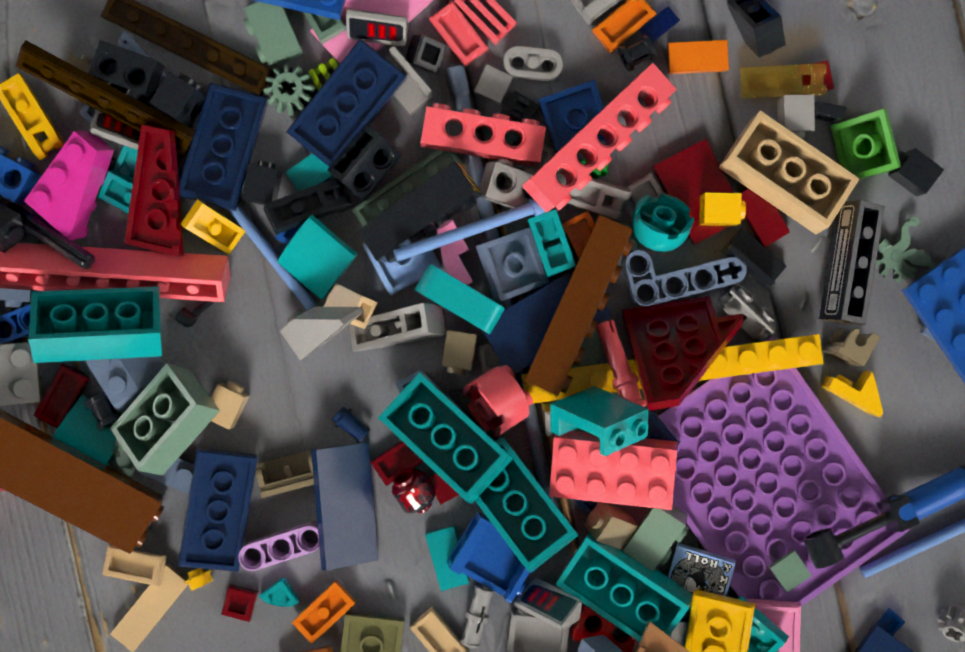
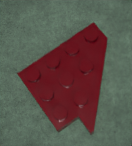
(676, 346)

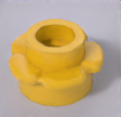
(199, 578)

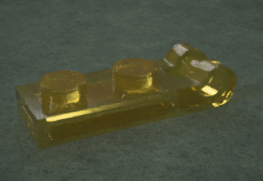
(782, 80)

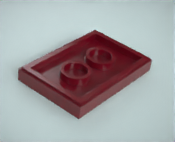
(688, 177)

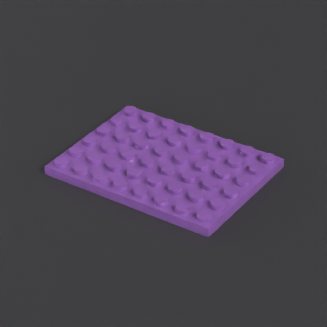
(764, 472)

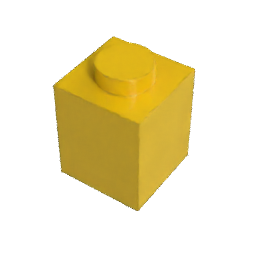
(721, 209)

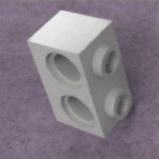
(512, 193)

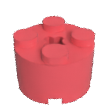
(497, 400)

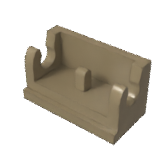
(854, 350)
(285, 473)

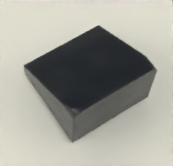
(425, 53)

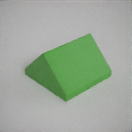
(866, 144)

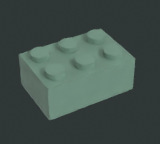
(164, 419)

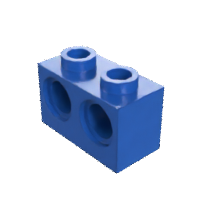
(8, 168)

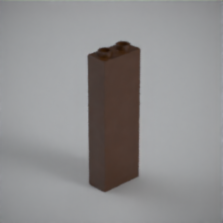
(74, 485)

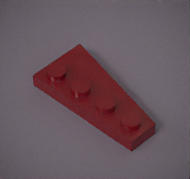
(155, 195)

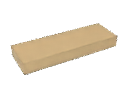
(149, 609)

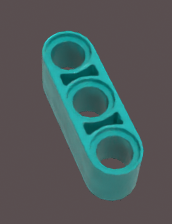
(459, 299)

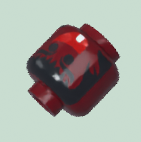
(413, 491)

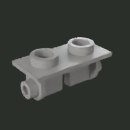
(757, 319)

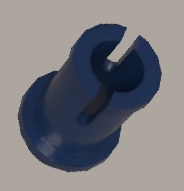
(350, 424)

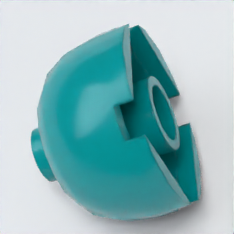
(661, 222)

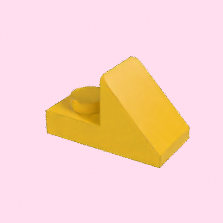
(212, 227)
(863, 394)

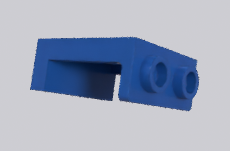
(488, 559)

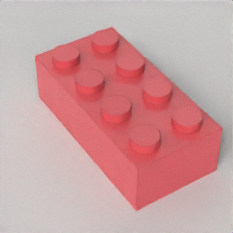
(632, 476)

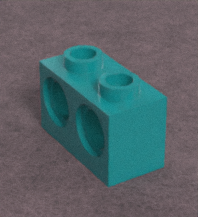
(551, 243)

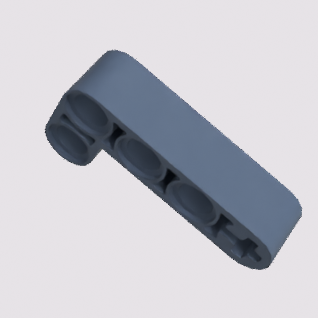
(685, 277)

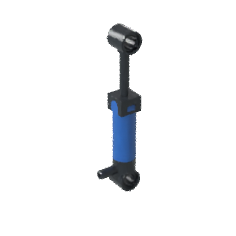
(896, 513)

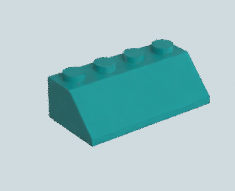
(623, 589)

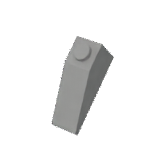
(317, 326)
(399, 327)

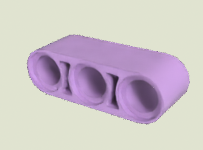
(271, 555)

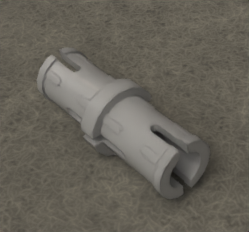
(477, 616)

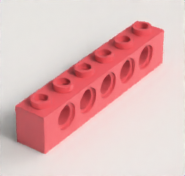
(651, 87)

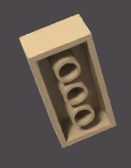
(789, 173)

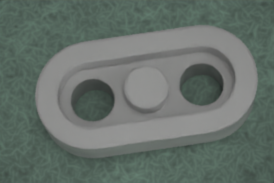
(533, 60)

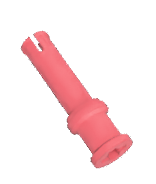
(624, 379)

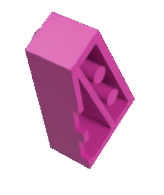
(71, 184)

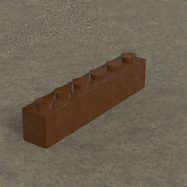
(578, 307)

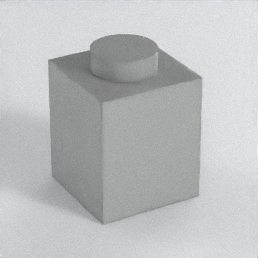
(797, 114)

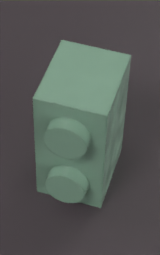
(274, 33)
(656, 535)

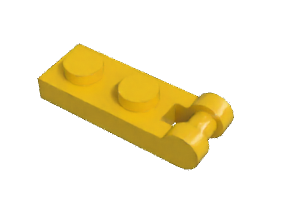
(29, 116)

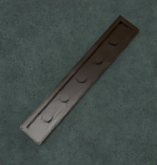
(188, 44)
(98, 93)

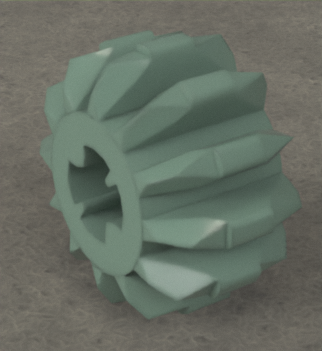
(294, 79)

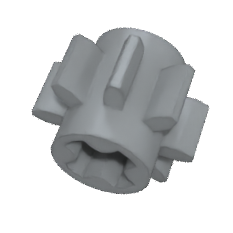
(953, 622)

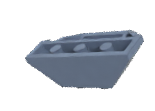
(125, 377)

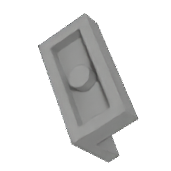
(414, 91)

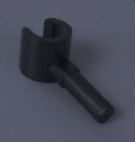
(188, 318)

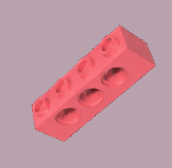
(526, 153)

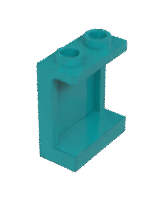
(603, 415)

